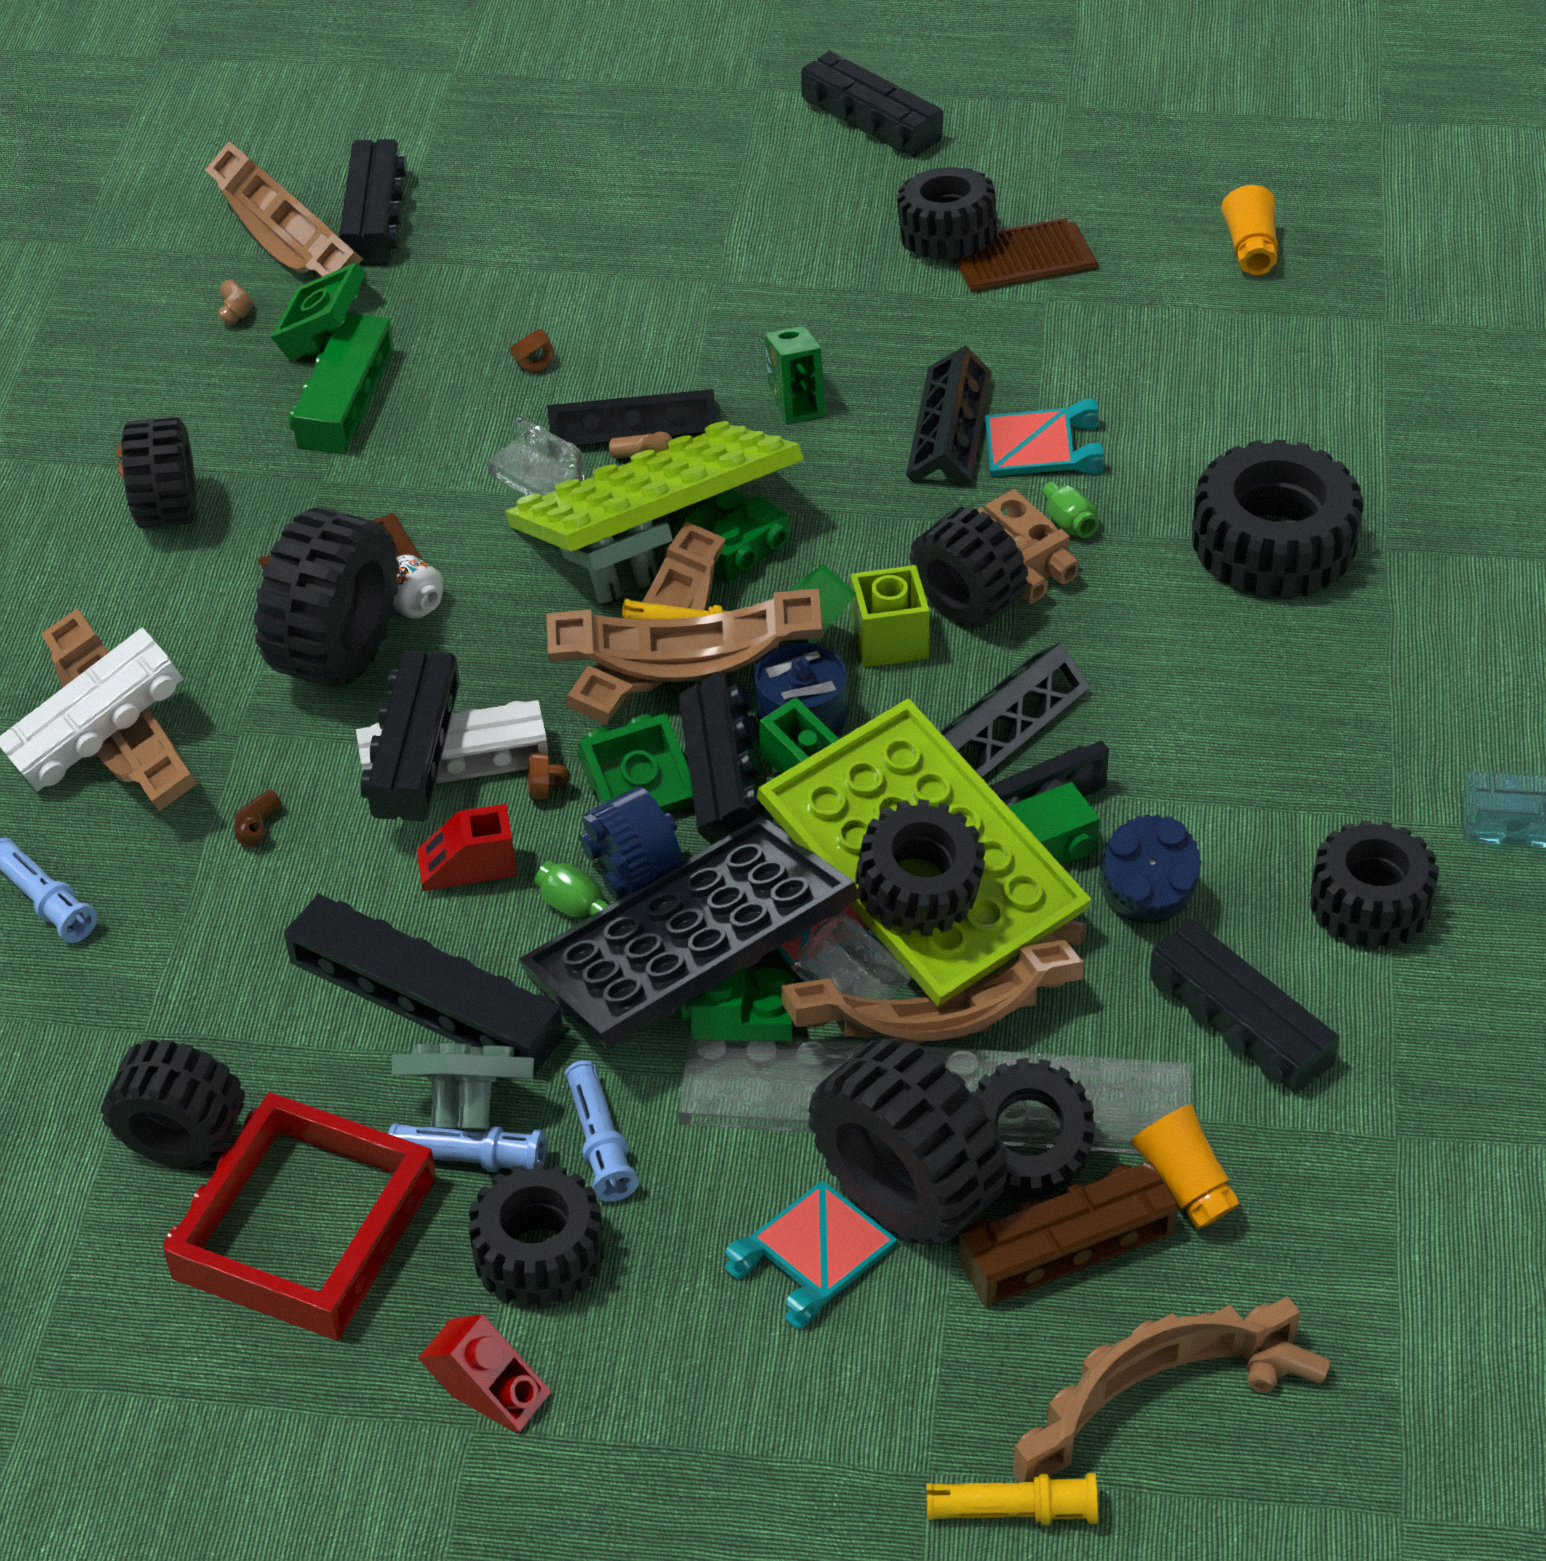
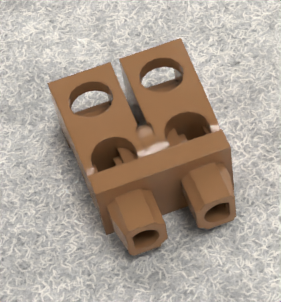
(1038, 540)

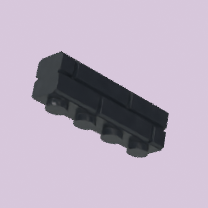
(872, 103)
(373, 199)
(412, 736)
(721, 756)
(1243, 1007)

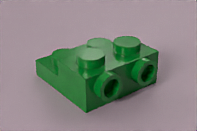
(316, 310)
(750, 529)
(637, 755)
(743, 1008)

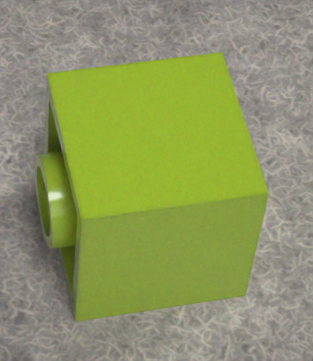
(889, 616)

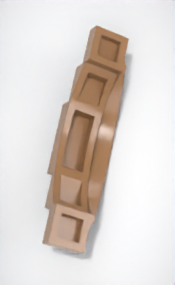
(277, 217)
(681, 582)
(685, 646)
(131, 754)
(920, 1018)
(1142, 1354)

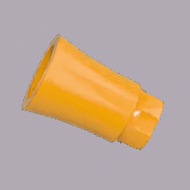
(1251, 223)
(1187, 1166)

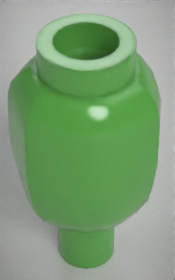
(1071, 510)
(569, 889)

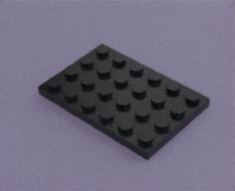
(687, 931)

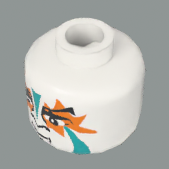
(418, 587)

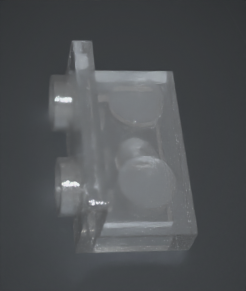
(536, 460)
(851, 960)

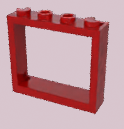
(336, 1303)

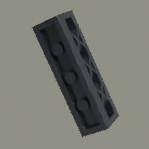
(632, 416)
(950, 418)
(1010, 694)
(1081, 766)

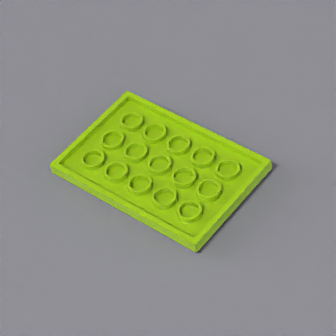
(651, 485)
(903, 758)

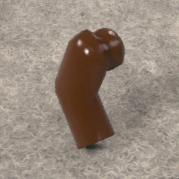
(249, 820)

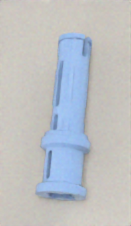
(52, 899)
(604, 1147)
(490, 1148)

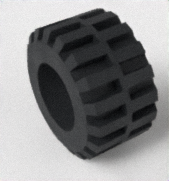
(947, 213)
(158, 472)
(969, 567)
(926, 835)
(1370, 912)
(1065, 1099)
(173, 1104)
(544, 1269)

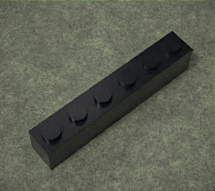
(421, 981)

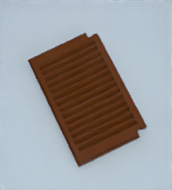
(1028, 255)

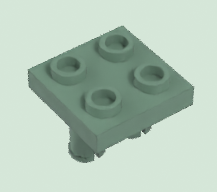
(634, 544)
(461, 1079)

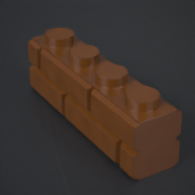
(1066, 1232)

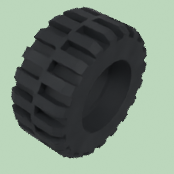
(1270, 554)
(326, 597)
(908, 1141)

